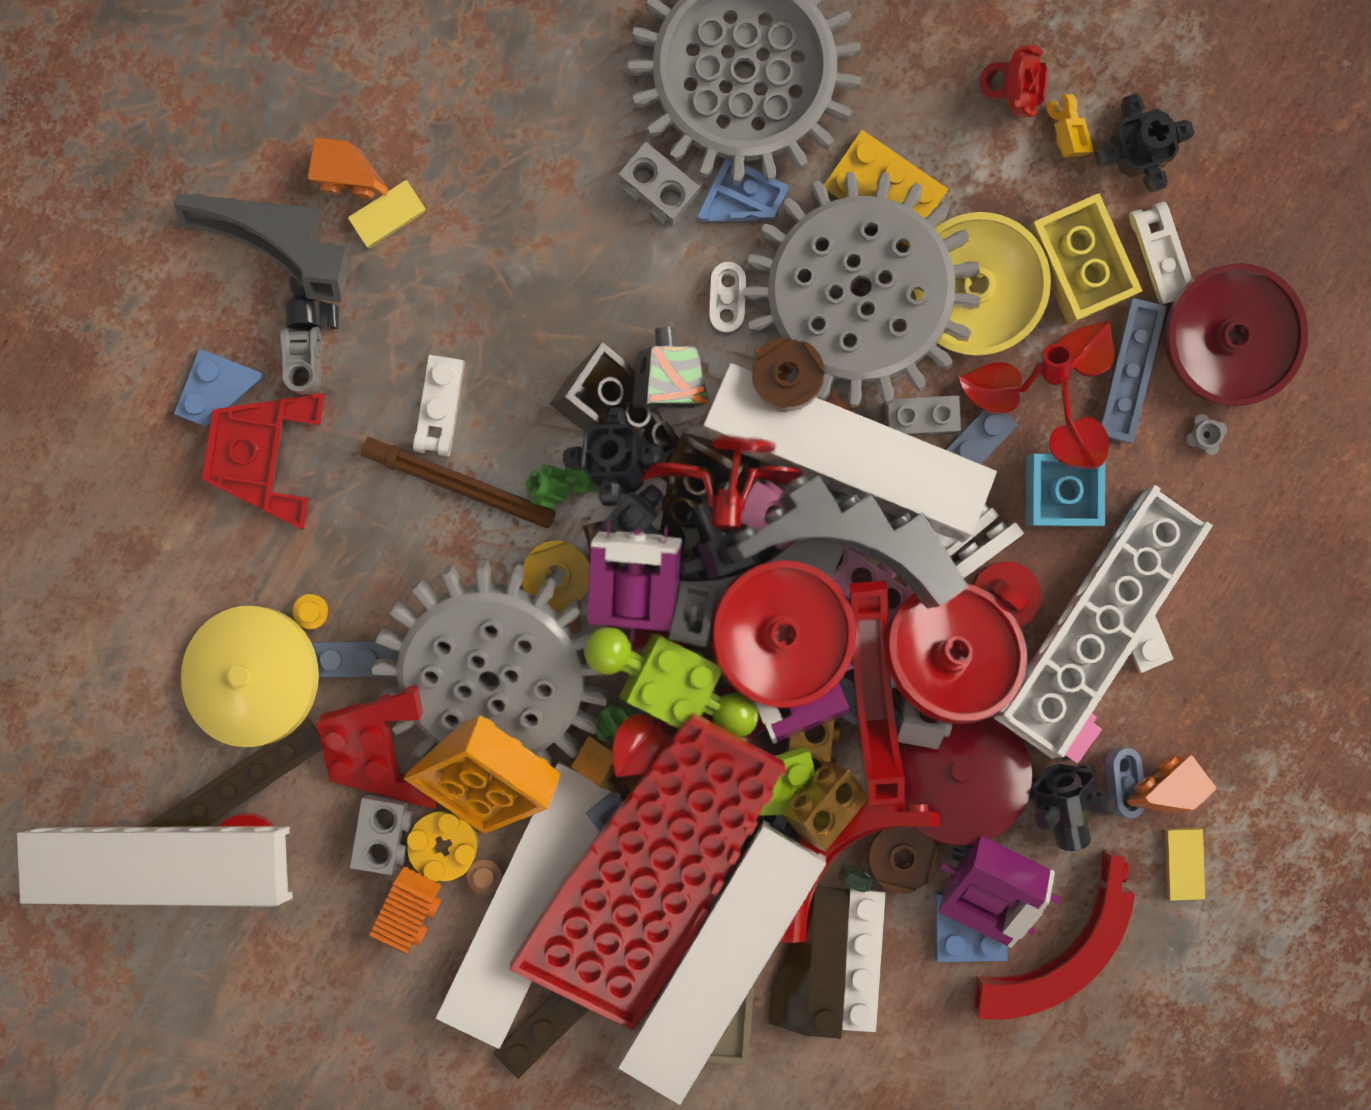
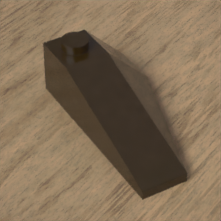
(689, 492)
(811, 981)

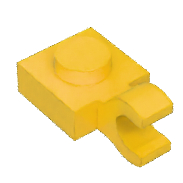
(1071, 130)

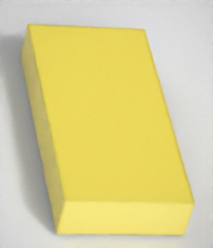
(387, 214)
(1185, 863)

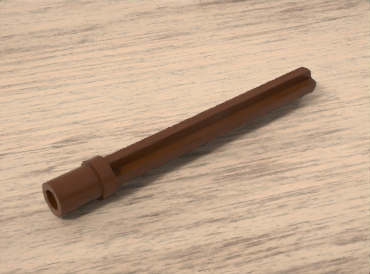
(395, 458)

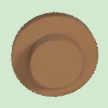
(484, 876)

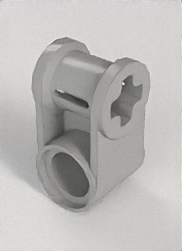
(301, 352)

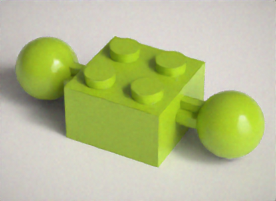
(669, 681)

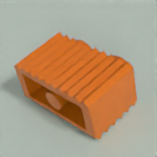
(405, 911)

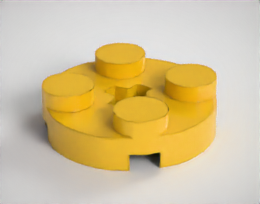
(566, 557)
(436, 864)

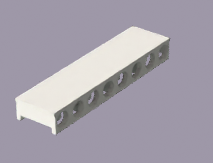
(857, 455)
(1103, 622)
(154, 865)
(722, 962)
(485, 989)

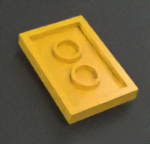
(868, 160)

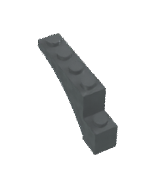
(279, 231)

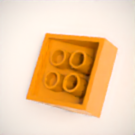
(485, 776)

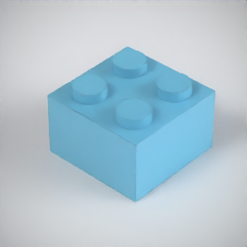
(1063, 493)

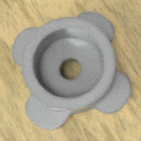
(1216, 434)

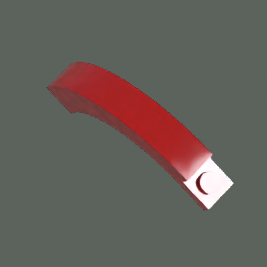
(873, 696)
(865, 822)
(1076, 966)

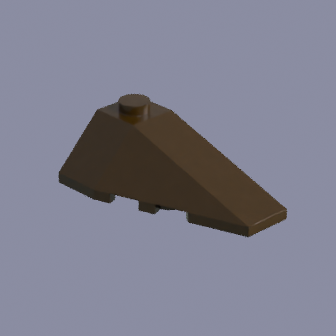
(605, 383)

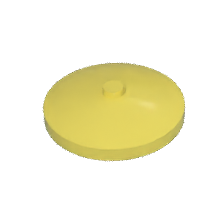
(1010, 283)
(249, 676)

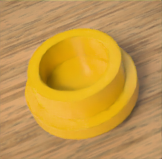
(310, 611)

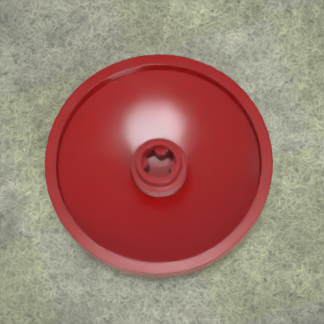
(783, 634)
(957, 657)

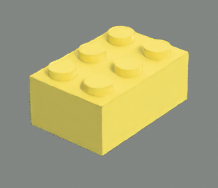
(1085, 259)

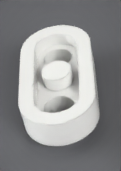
(727, 298)

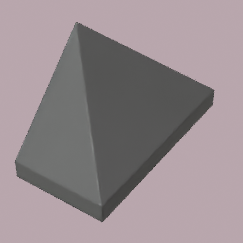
(693, 613)

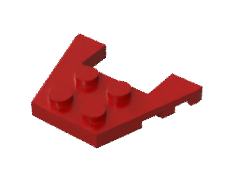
(246, 448)
(361, 746)

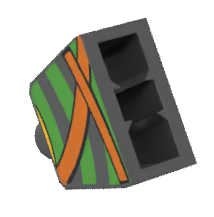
(668, 375)

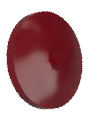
(1236, 334)
(973, 779)

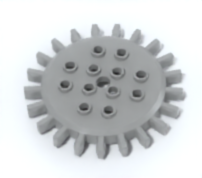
(794, 29)
(925, 266)
(461, 622)

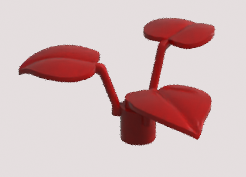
(1086, 350)
(727, 504)
(638, 739)

